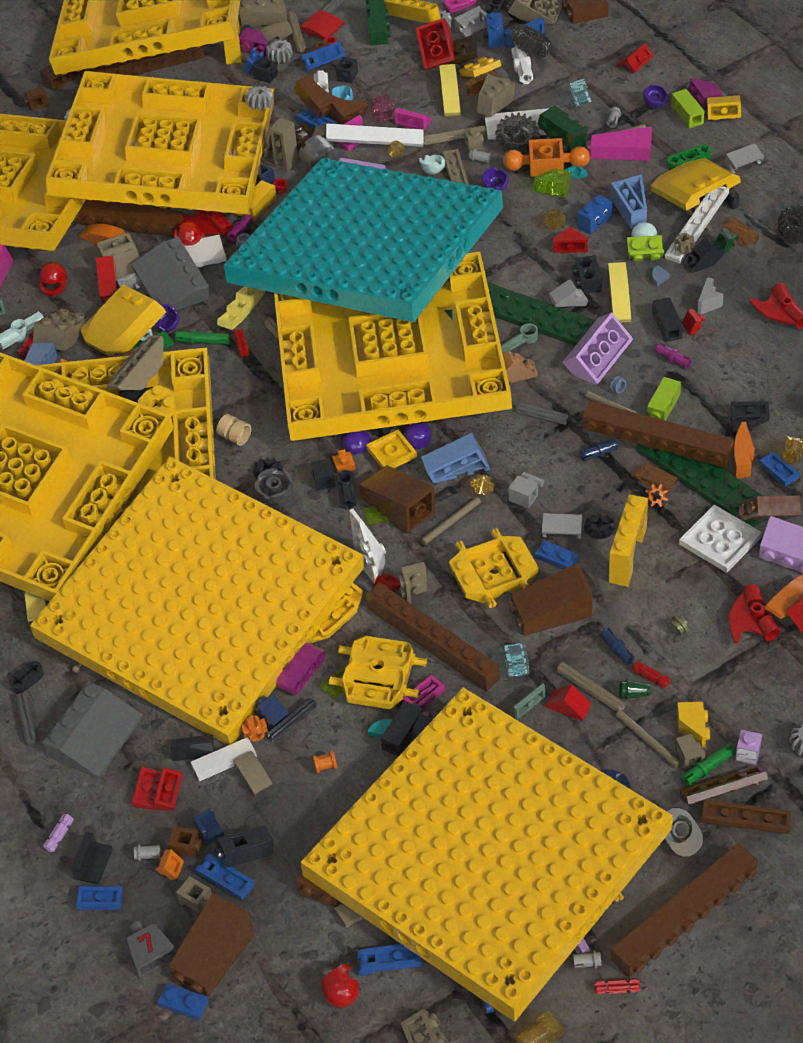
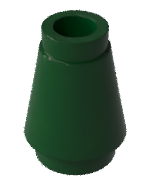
(633, 689)

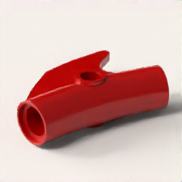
(211, 222)
(780, 307)
(750, 615)

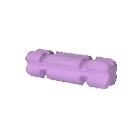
(58, 833)

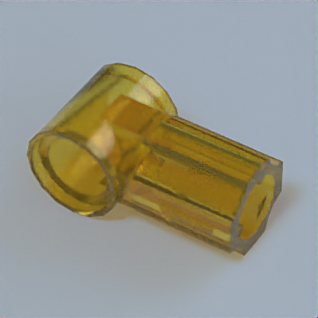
(793, 449)
(544, 1030)

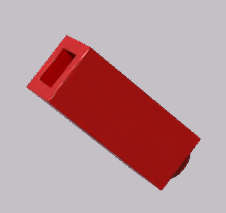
(106, 277)

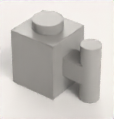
(524, 489)

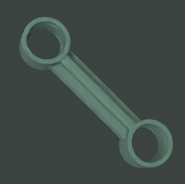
(521, 338)

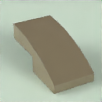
(280, 29)
(253, 773)

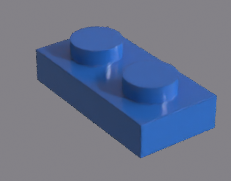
(778, 469)
(556, 555)
(99, 898)
(183, 1001)

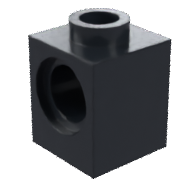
(265, 70)
(347, 70)
(323, 474)

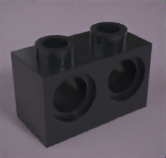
(588, 274)

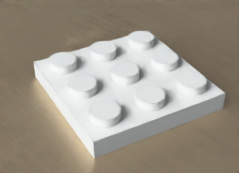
(720, 538)

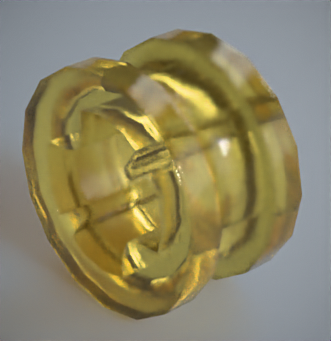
(397, 145)

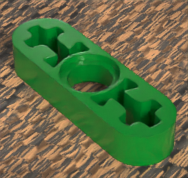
(697, 152)

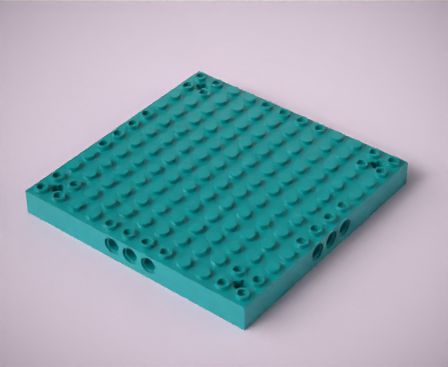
(365, 238)

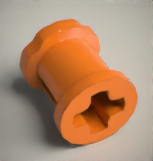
(324, 762)

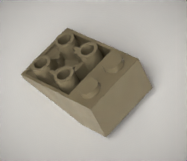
(534, 9)
(122, 250)
(59, 328)

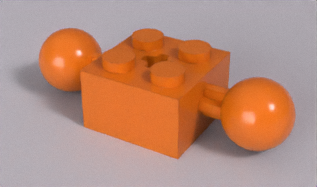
(545, 156)

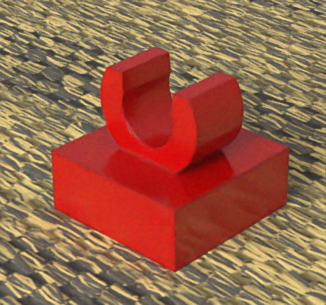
(692, 321)

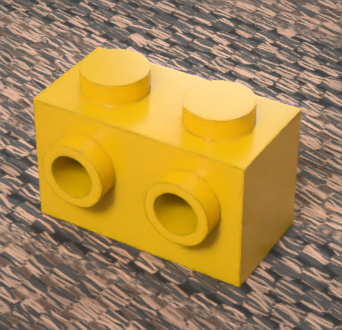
(724, 107)

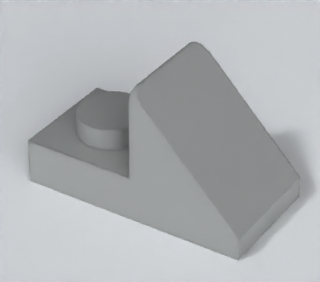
(568, 295)
(709, 298)

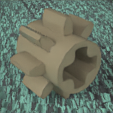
(684, 243)

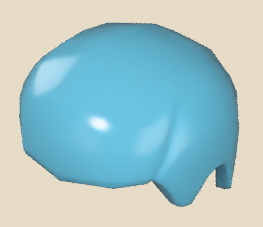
(343, 92)

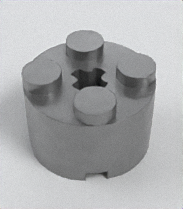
(315, 149)
(275, 488)

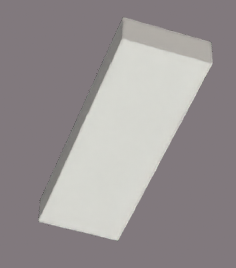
(221, 759)

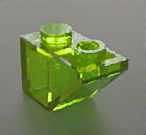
(554, 182)

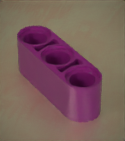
(300, 669)

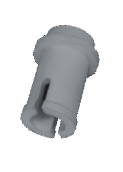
(614, 114)
(479, 156)
(147, 852)
(587, 960)

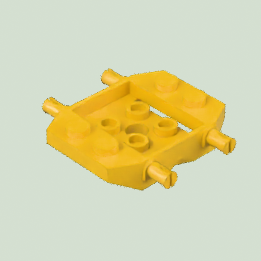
(473, 566)
(397, 662)

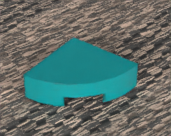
(577, 172)
(379, 728)

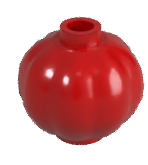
(189, 233)

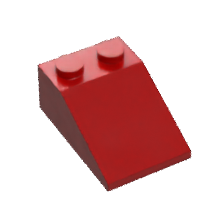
(435, 43)

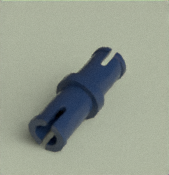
(598, 450)
(617, 646)

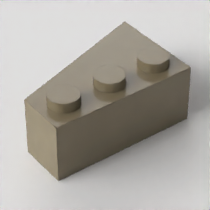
(495, 95)
(281, 145)

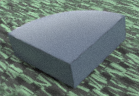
(659, 275)

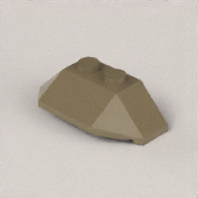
(139, 366)

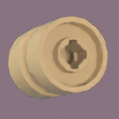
(234, 429)

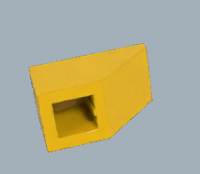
(692, 720)

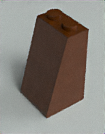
(399, 497)
(553, 601)
(212, 945)

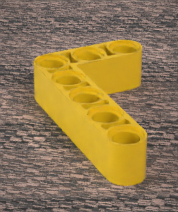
(413, 10)

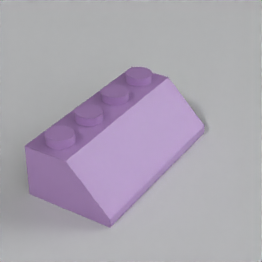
(598, 349)
(783, 544)

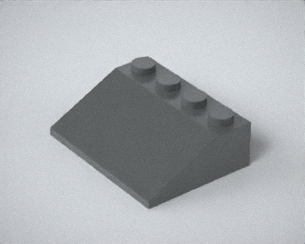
(171, 275)
(92, 730)

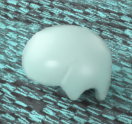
(432, 164)
(643, 229)

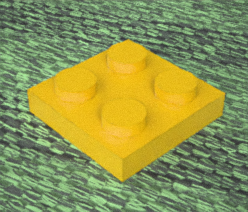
(480, 67)
(391, 450)

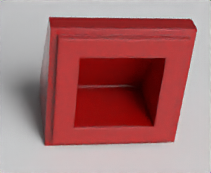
(389, 581)

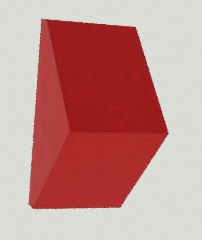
(570, 242)
(568, 702)

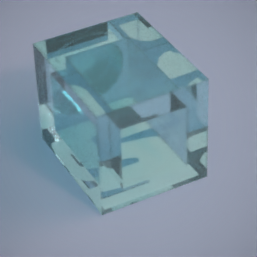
(580, 92)
(516, 659)

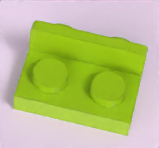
(645, 247)

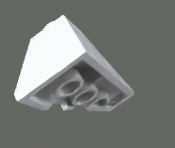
(366, 544)

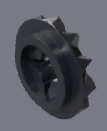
(270, 463)
(606, 529)

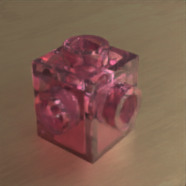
(383, 108)

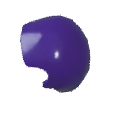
(655, 96)
(495, 179)
(169, 320)
(418, 435)
(355, 442)

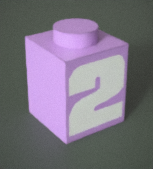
(748, 747)

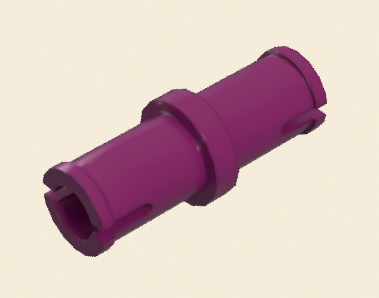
(240, 227)
(673, 355)

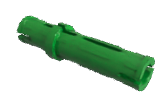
(199, 337)
(701, 769)

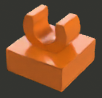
(343, 461)
(170, 865)

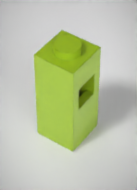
(687, 108)
(664, 399)

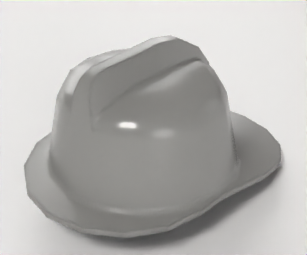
(685, 835)

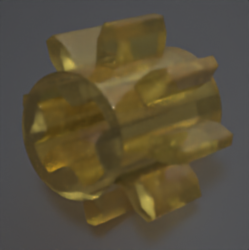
(554, 219)
(482, 484)

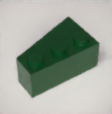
(377, 22)
(558, 125)

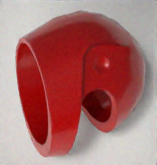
(51, 274)
(339, 988)

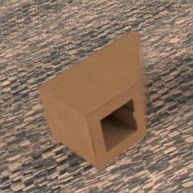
(518, 367)

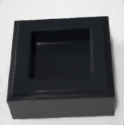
(732, 198)

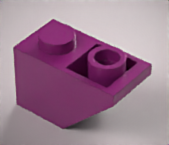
(253, 38)
(702, 90)

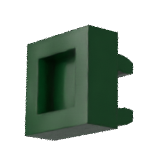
(725, 239)

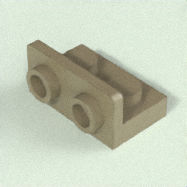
(412, 580)
(423, 1028)

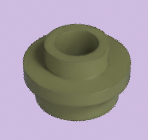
(679, 624)

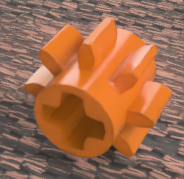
(662, 493)
(254, 728)

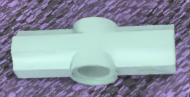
(19, 330)

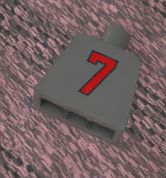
(149, 948)

